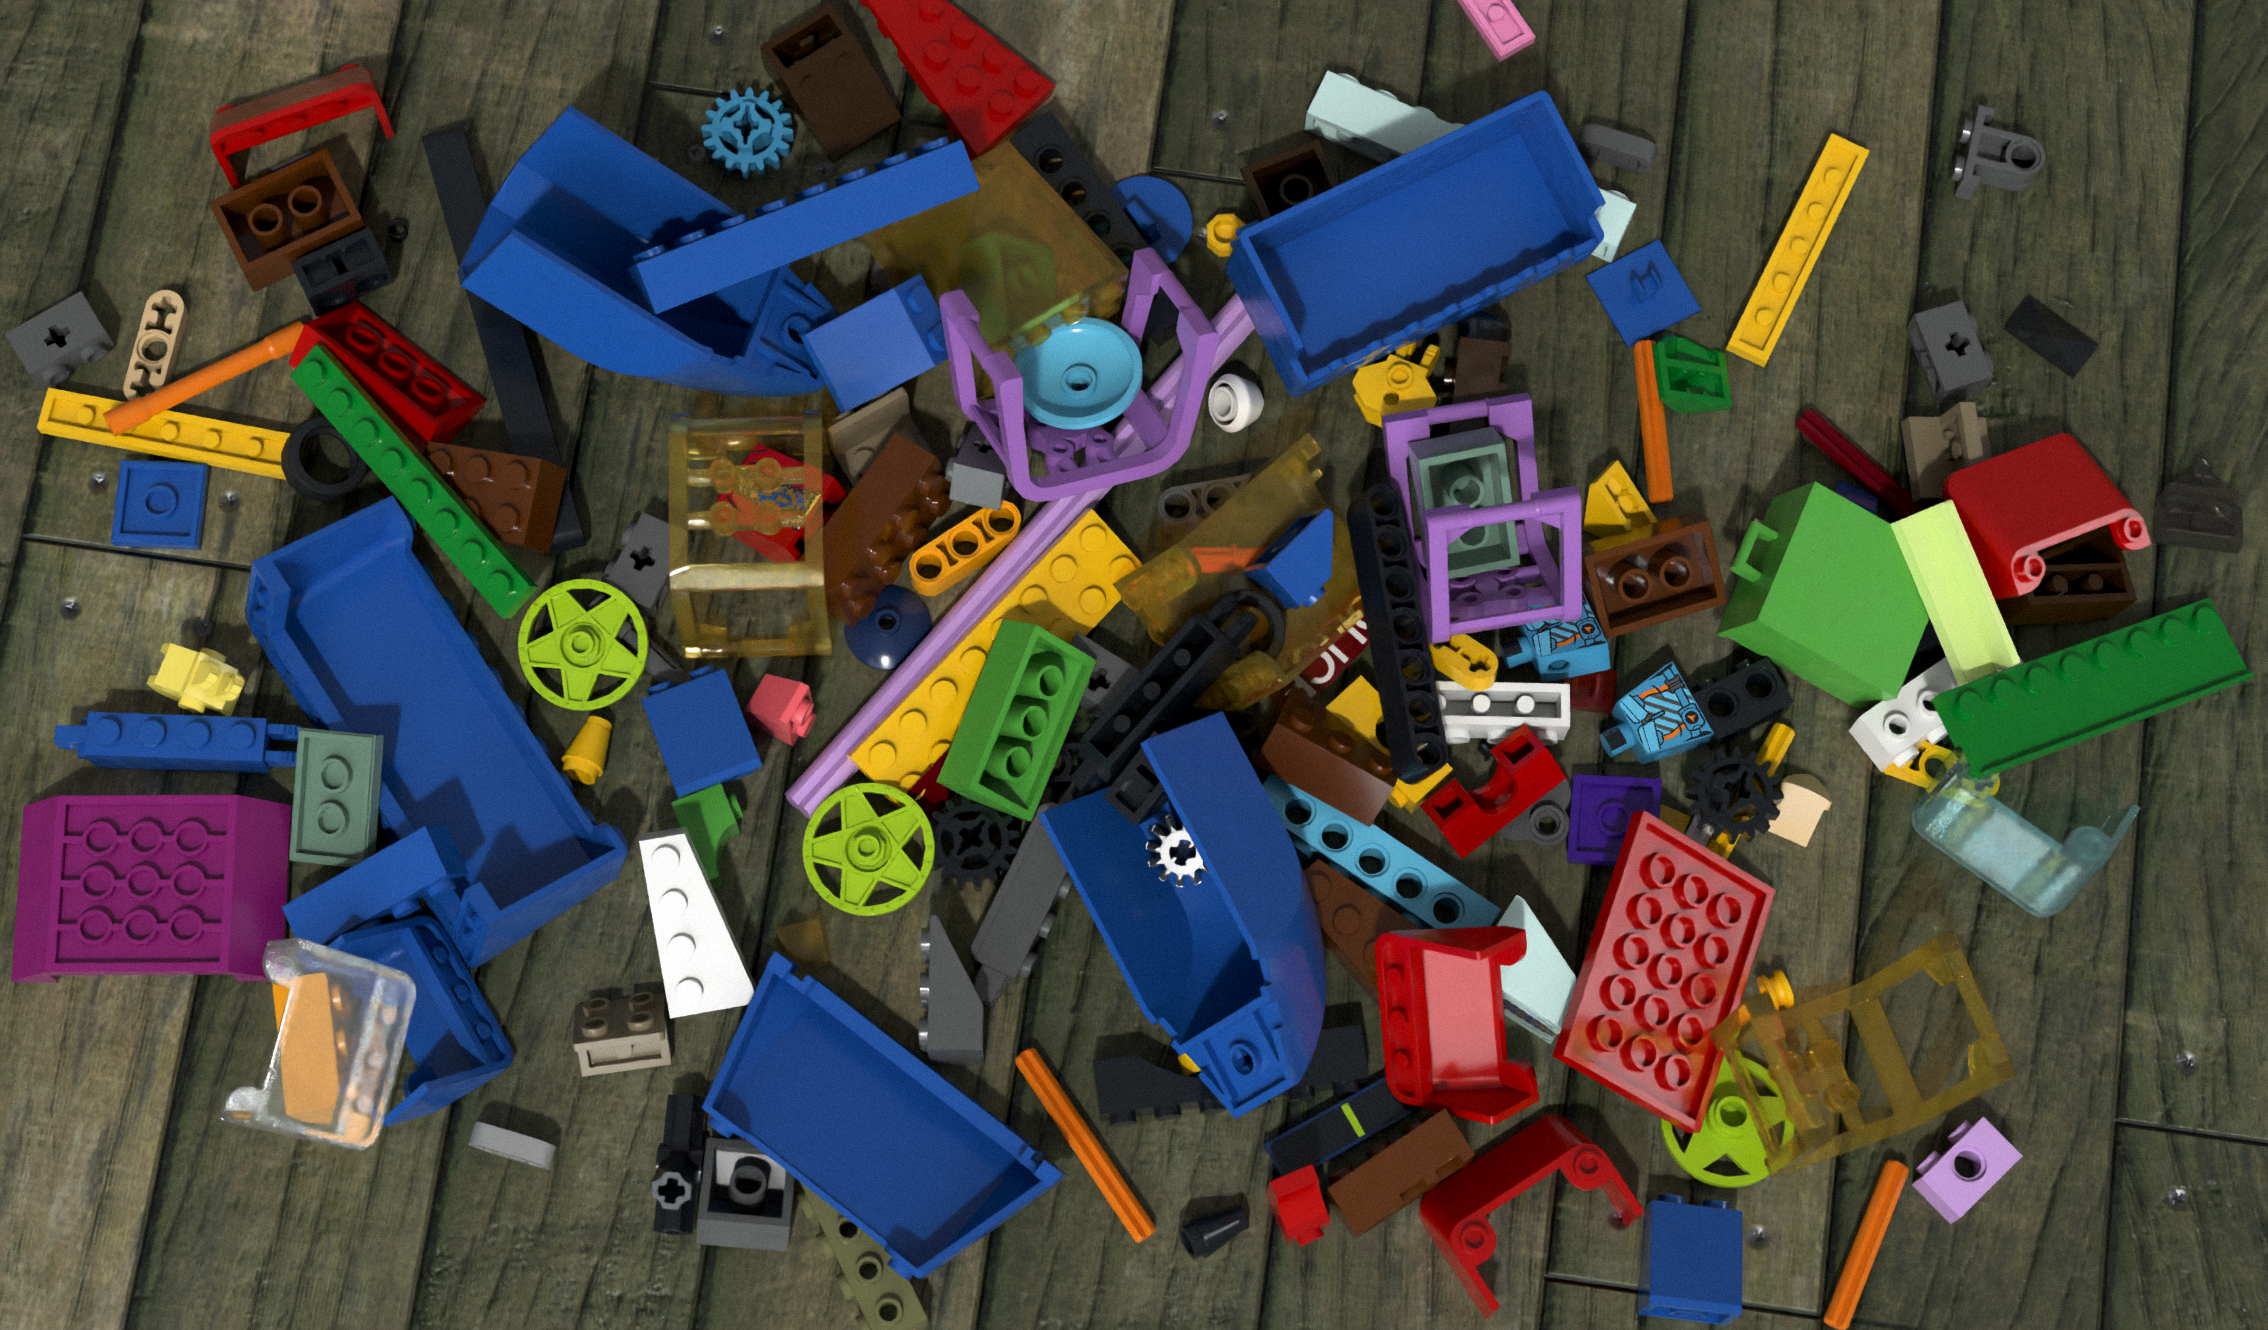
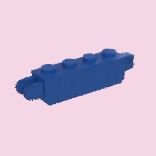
(178, 742)

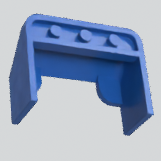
(450, 1024)

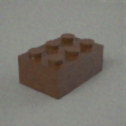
(286, 217)
(506, 492)
(1652, 574)

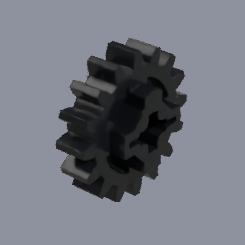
(1749, 801)
(986, 854)

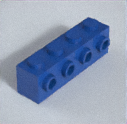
(379, 887)

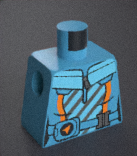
(1560, 648)
(1657, 719)

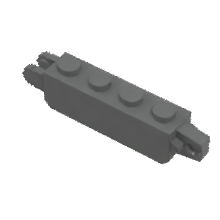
(1021, 911)

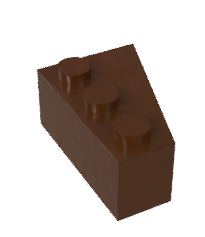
(1326, 758)
(1398, 1173)

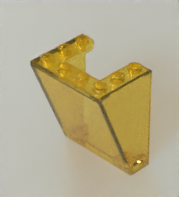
(1013, 255)
(1210, 561)

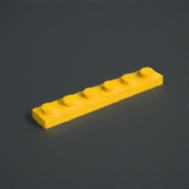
(1797, 250)
(166, 434)

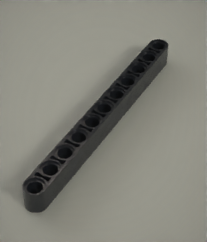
(500, 333)

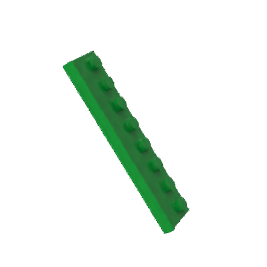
(2091, 688)

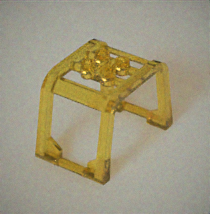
(711, 440)
(1760, 1021)

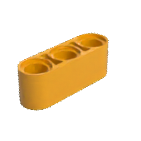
(956, 566)

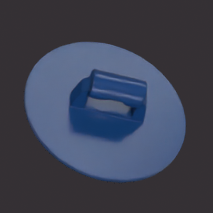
(1156, 212)

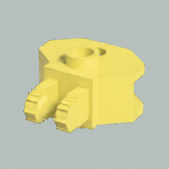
(198, 680)

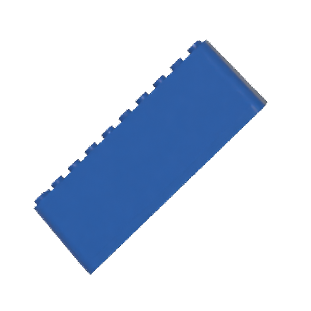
(383, 654)

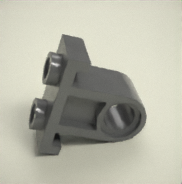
(1990, 154)

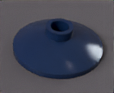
(890, 648)

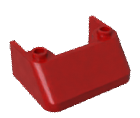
(1458, 1206)

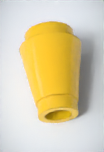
(588, 751)

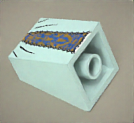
(1539, 985)

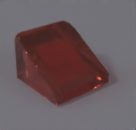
(1593, 692)

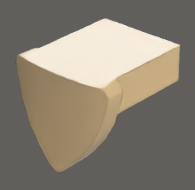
(1800, 808)

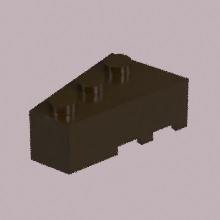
(1475, 375)
(2081, 584)

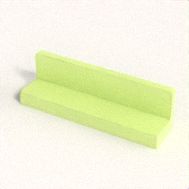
(1955, 592)

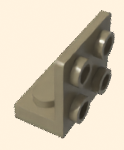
(863, 434)

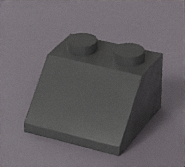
(743, 1198)

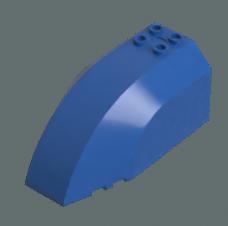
(559, 253)
(1219, 962)

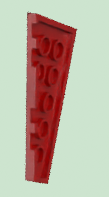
(962, 70)

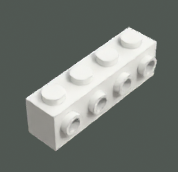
(1503, 710)
(1898, 726)

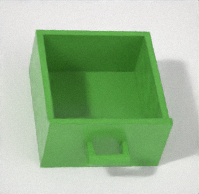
(1827, 596)

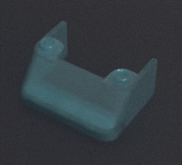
(2005, 847)

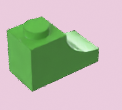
(711, 823)

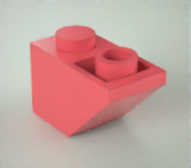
(782, 708)

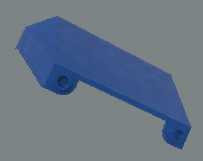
(870, 1124)

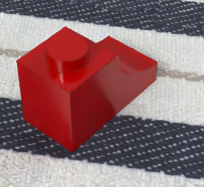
(1298, 1206)

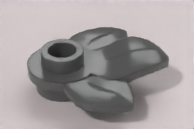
(1547, 807)

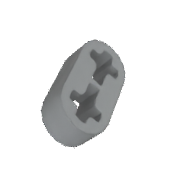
(512, 1145)

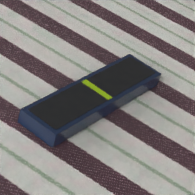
(1338, 1129)

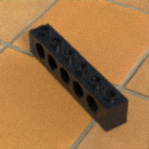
(1049, 140)

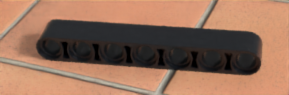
(1393, 605)

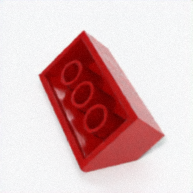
(398, 376)

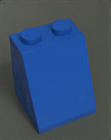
(878, 344)
(701, 731)
(1691, 1261)

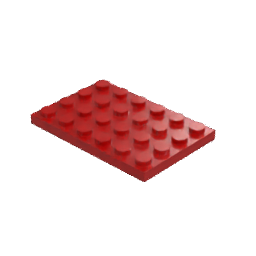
(1664, 972)

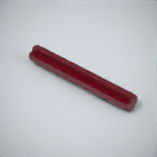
(1857, 464)

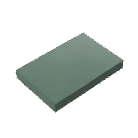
(336, 797)

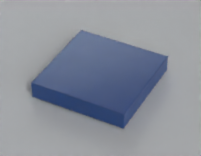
(160, 504)

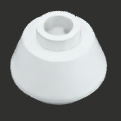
(1234, 402)

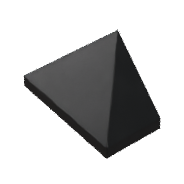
(2051, 337)

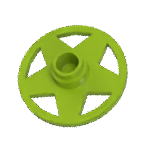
(583, 644)
(869, 849)
(1730, 1131)

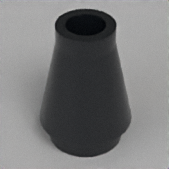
(1211, 1230)

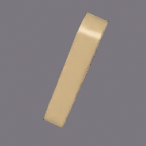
(146, 335)

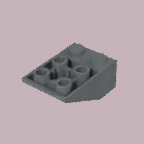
(955, 1017)

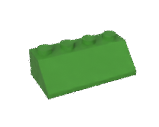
(1017, 719)

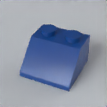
(1296, 562)

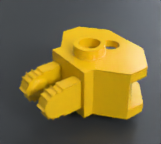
(1396, 384)

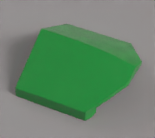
(1691, 376)

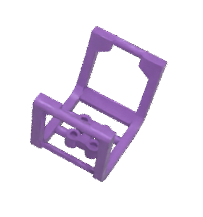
(1164, 442)
(1495, 596)

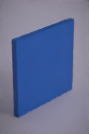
(1643, 293)

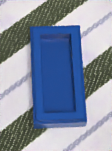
(1856, 495)

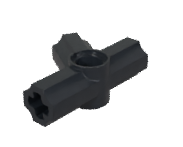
(679, 1165)

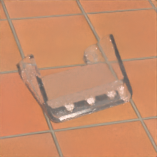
(331, 1048)

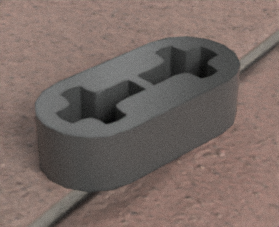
(1617, 148)

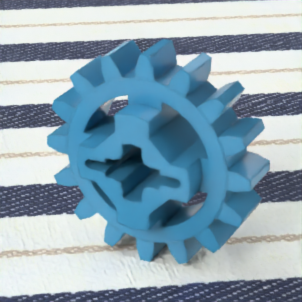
(730, 127)

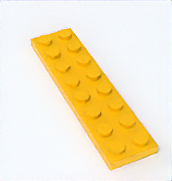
(1060, 591)

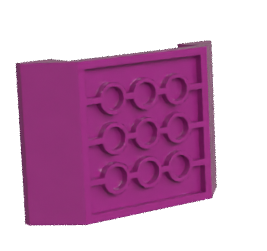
(150, 886)

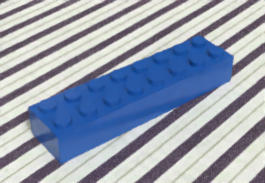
(801, 229)

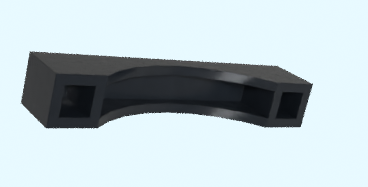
(1137, 1087)

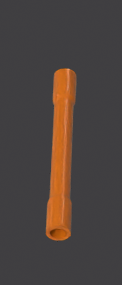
(144, 408)

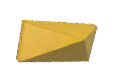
(1615, 504)

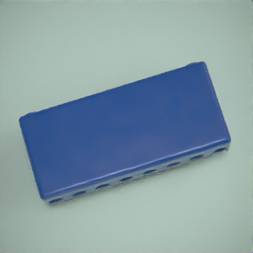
(1417, 243)

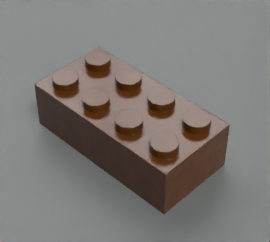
(880, 526)

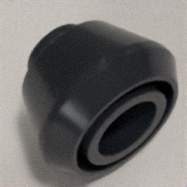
(1483, 326)

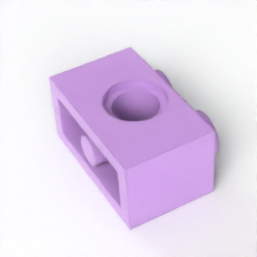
(1989, 1155)

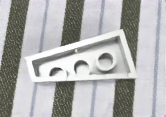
(694, 941)

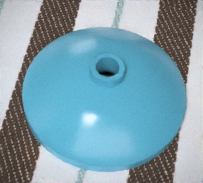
(1080, 356)

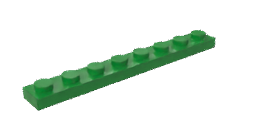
(414, 482)

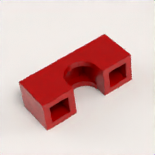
(1521, 778)

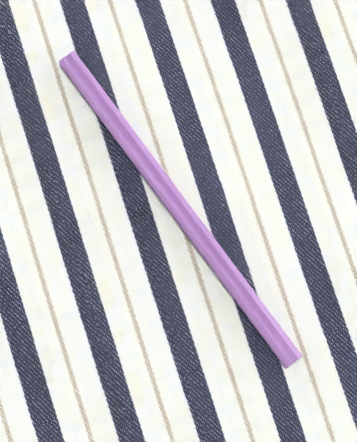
(832, 767)

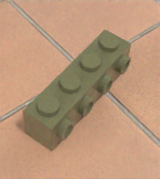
(881, 1292)

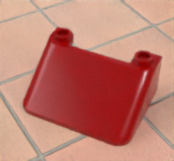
(291, 111)
(2033, 502)
(1448, 1021)

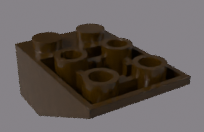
(829, 83)

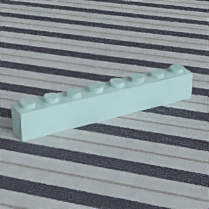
(1386, 129)

